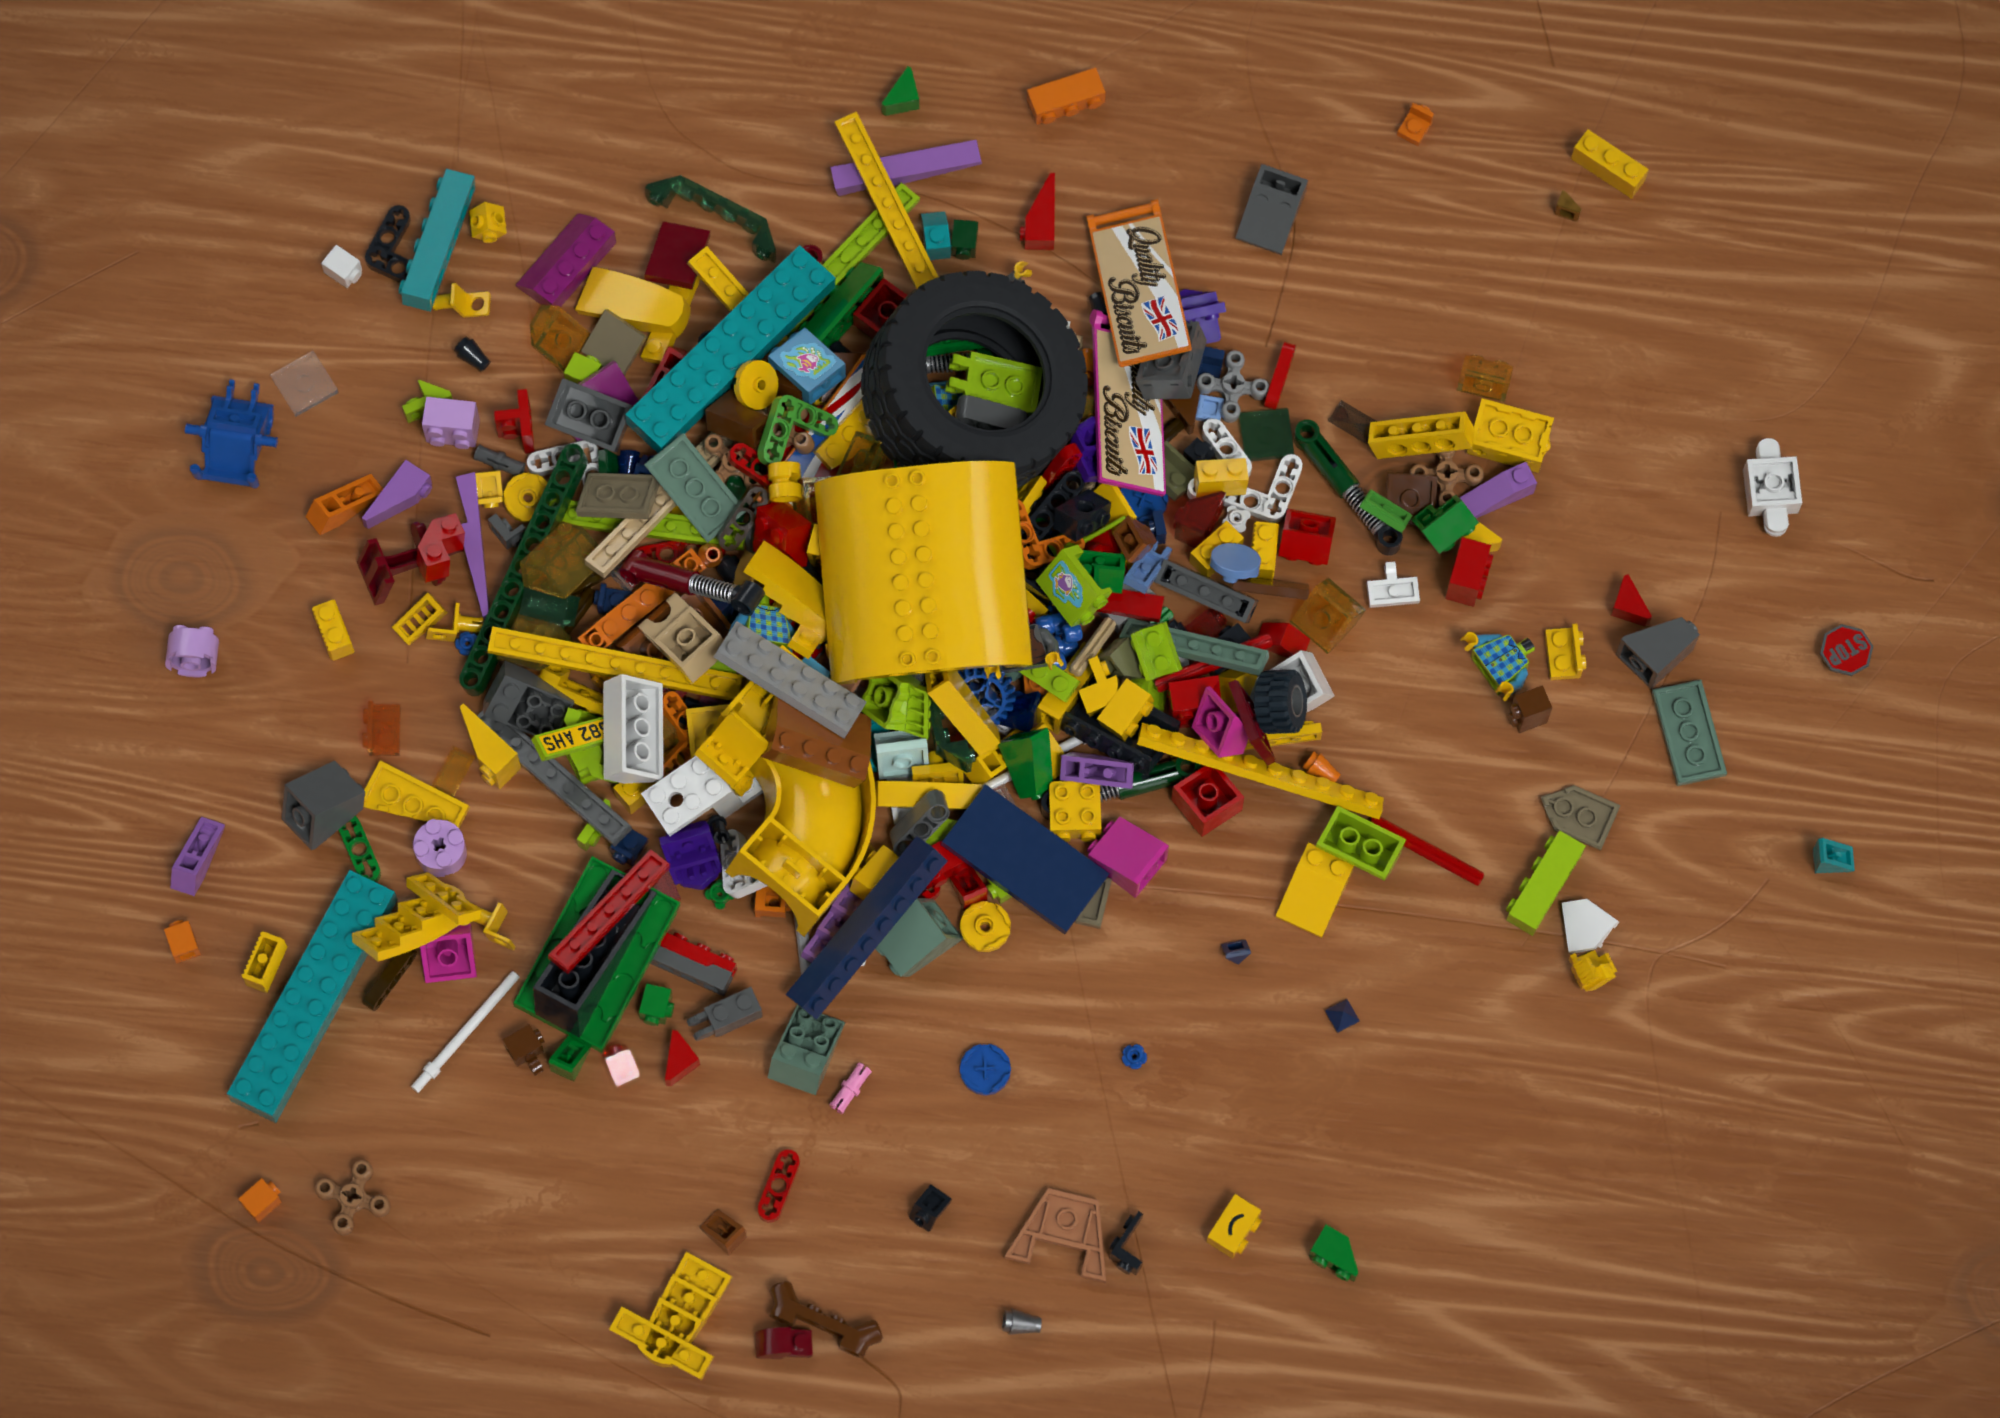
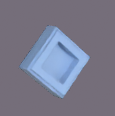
(1209, 408)

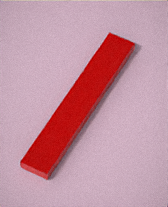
(609, 911)

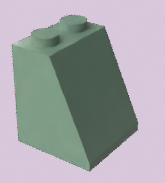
(918, 938)

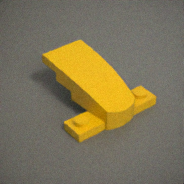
(641, 305)
(797, 593)
(417, 920)
(677, 1317)

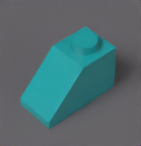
(936, 235)

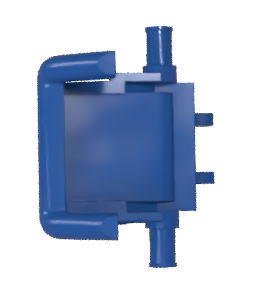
(234, 438)

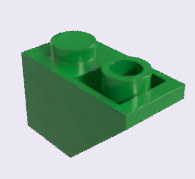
(1335, 1252)

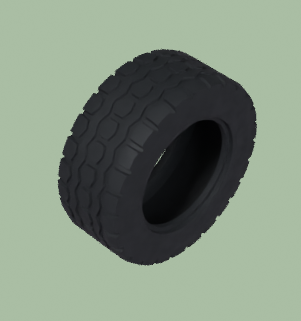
(1008, 323)

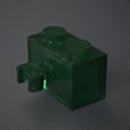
(549, 607)

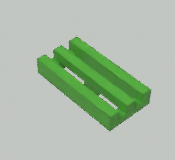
(1386, 510)

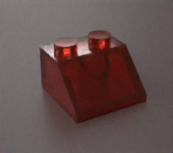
(1198, 518)

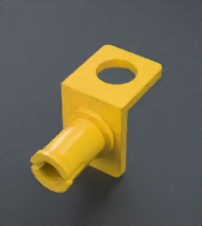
(462, 302)
(460, 623)
(493, 921)

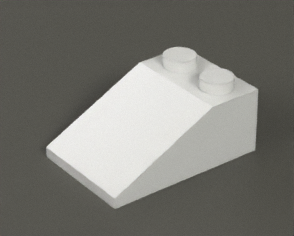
(1316, 685)

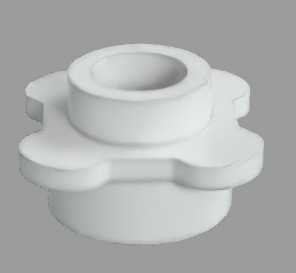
(1243, 516)

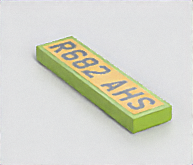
(570, 739)

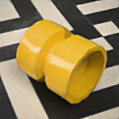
(784, 482)

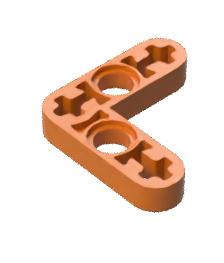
(1037, 548)
(676, 703)

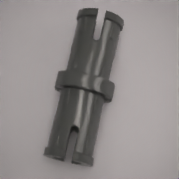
(499, 461)

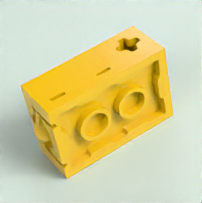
(1511, 435)

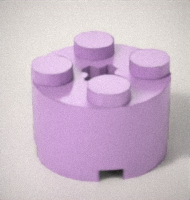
(192, 651)
(437, 834)

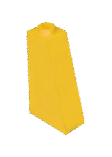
(1052, 709)
(963, 710)

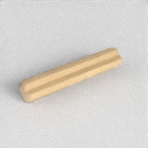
(1092, 646)

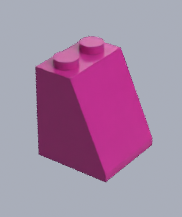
(1128, 855)

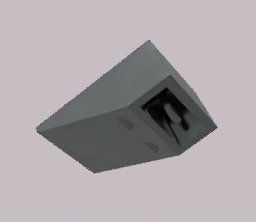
(1272, 209)
(525, 701)

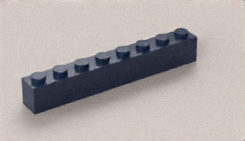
(866, 927)

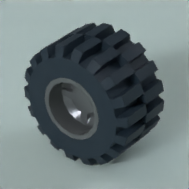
(1280, 701)

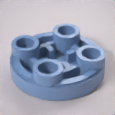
(1235, 562)

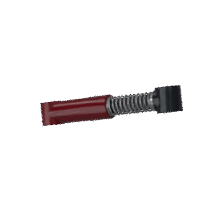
(641, 568)

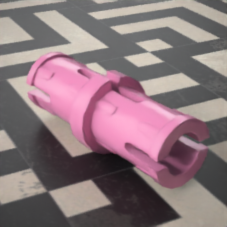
(850, 1088)

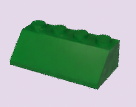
(836, 315)

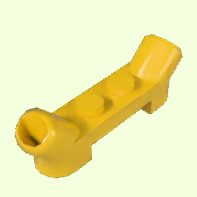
(581, 695)

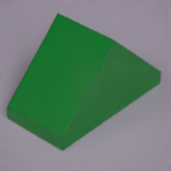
(902, 96)
(569, 1058)

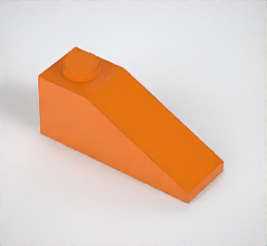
(342, 504)

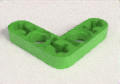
(791, 416)

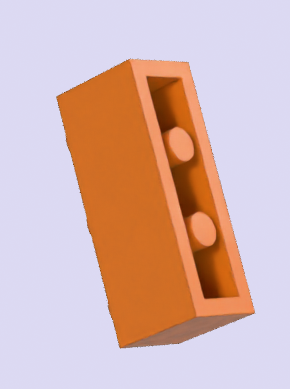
(1066, 96)

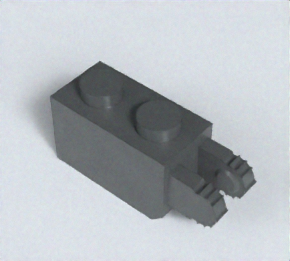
(727, 1014)

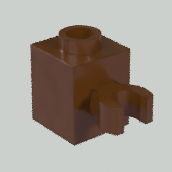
(525, 1046)

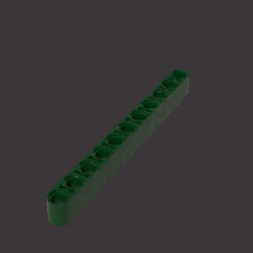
(513, 578)

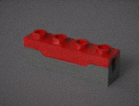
(695, 963)

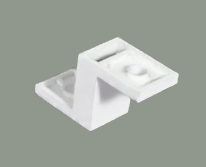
(700, 792)

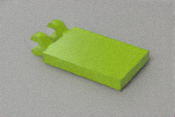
(996, 380)

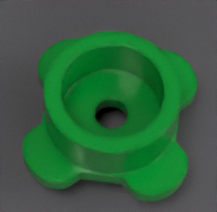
(712, 894)

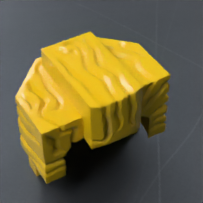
(1592, 970)

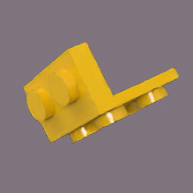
(732, 749)
(1075, 810)

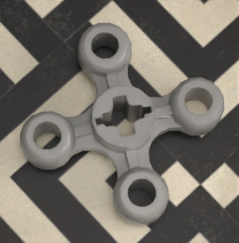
(1241, 386)

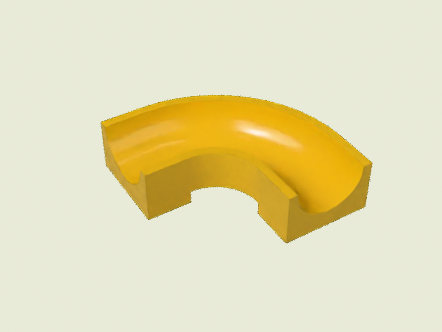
(811, 825)

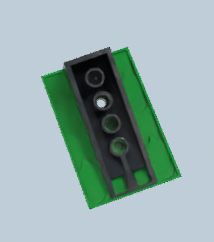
(599, 988)

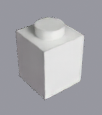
(342, 266)

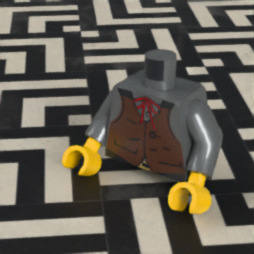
(1044, 652)

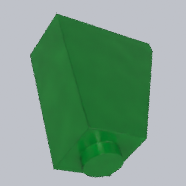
(1029, 762)

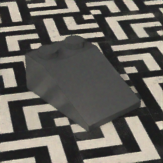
(589, 415)

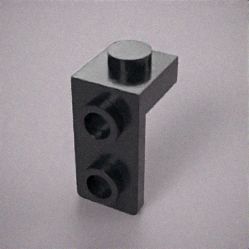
(1125, 1261)

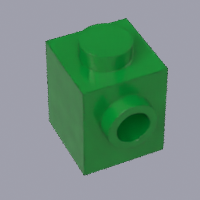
(656, 1005)

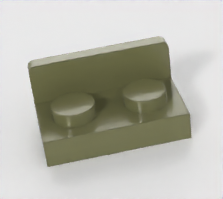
(1177, 472)

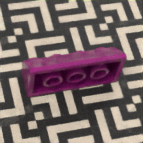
(567, 261)

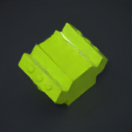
(899, 704)
(588, 763)

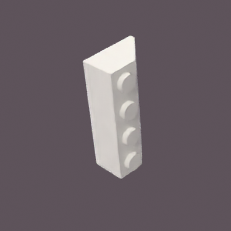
(633, 730)

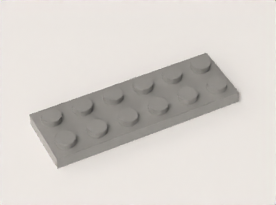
(790, 679)

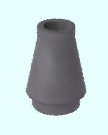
(1018, 1322)

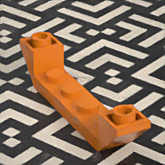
(634, 607)

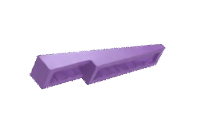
(911, 166)
(473, 538)

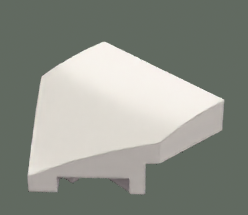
(1586, 925)

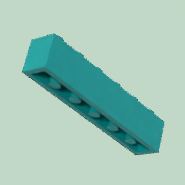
(438, 240)

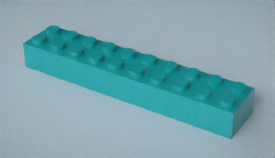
(741, 336)
(310, 999)

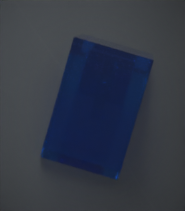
(1023, 713)

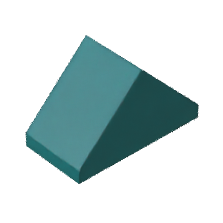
(1832, 857)

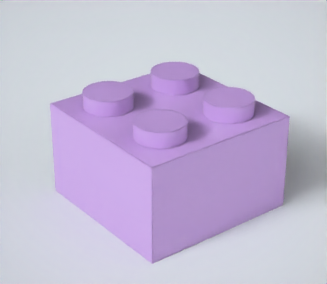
(450, 422)

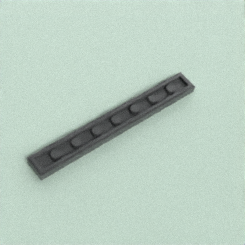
(563, 784)

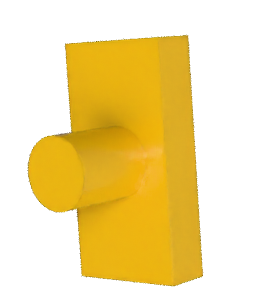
(937, 771)

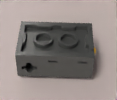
(1176, 374)

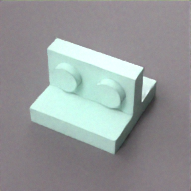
(898, 753)

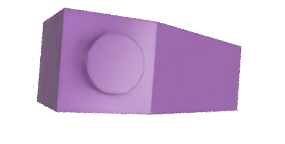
(1501, 490)
(400, 493)
(1096, 770)
(196, 856)

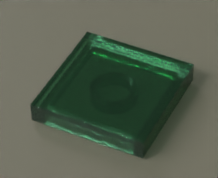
(1266, 434)

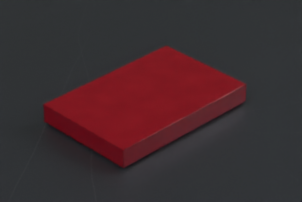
(671, 253)
(1247, 713)

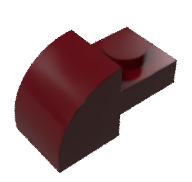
(783, 1342)

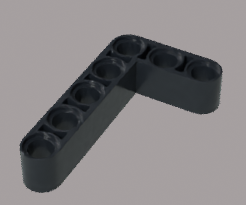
(1047, 512)

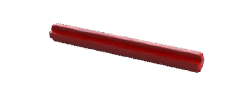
(1199, 668)
(1433, 853)

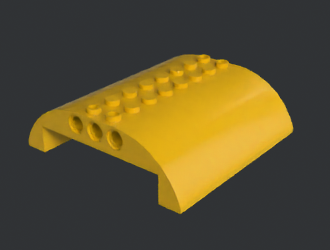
(923, 570)

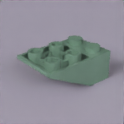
(805, 1051)

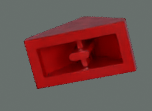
(1630, 604)
(1285, 639)
(969, 888)
(680, 1059)

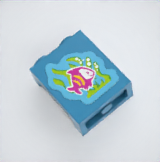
(808, 365)

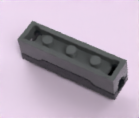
(1206, 591)

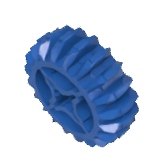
(990, 698)

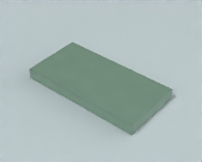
(693, 486)
(1689, 732)

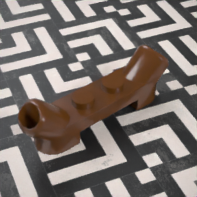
(854, 1339)

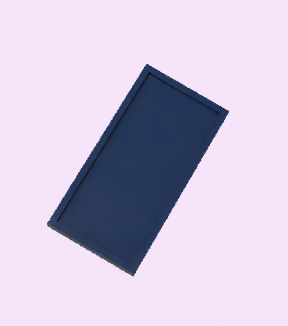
(1025, 859)

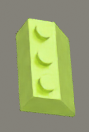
(1361, 843)

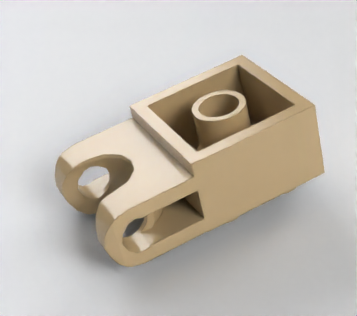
(684, 638)

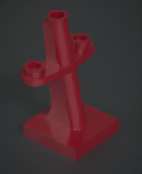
(380, 569)

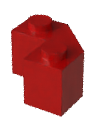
(441, 538)

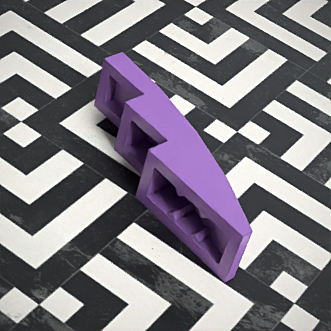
(839, 913)

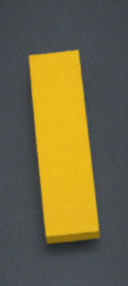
(907, 793)

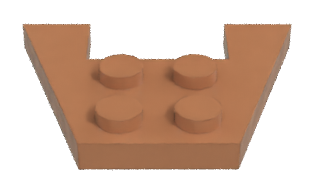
(1066, 1222)

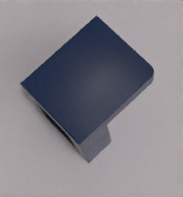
(1211, 362)

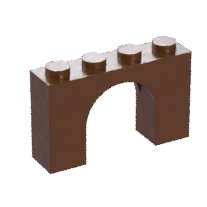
(740, 423)

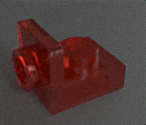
(1208, 623)
(620, 1064)

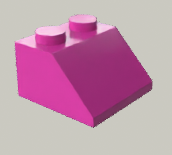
(1219, 726)
(450, 956)

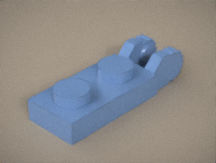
(1146, 570)

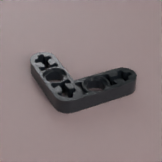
(386, 250)

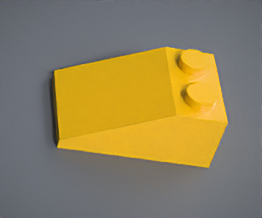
(494, 755)
(1314, 890)

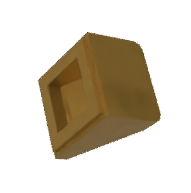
(1567, 207)

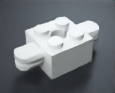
(1772, 487)

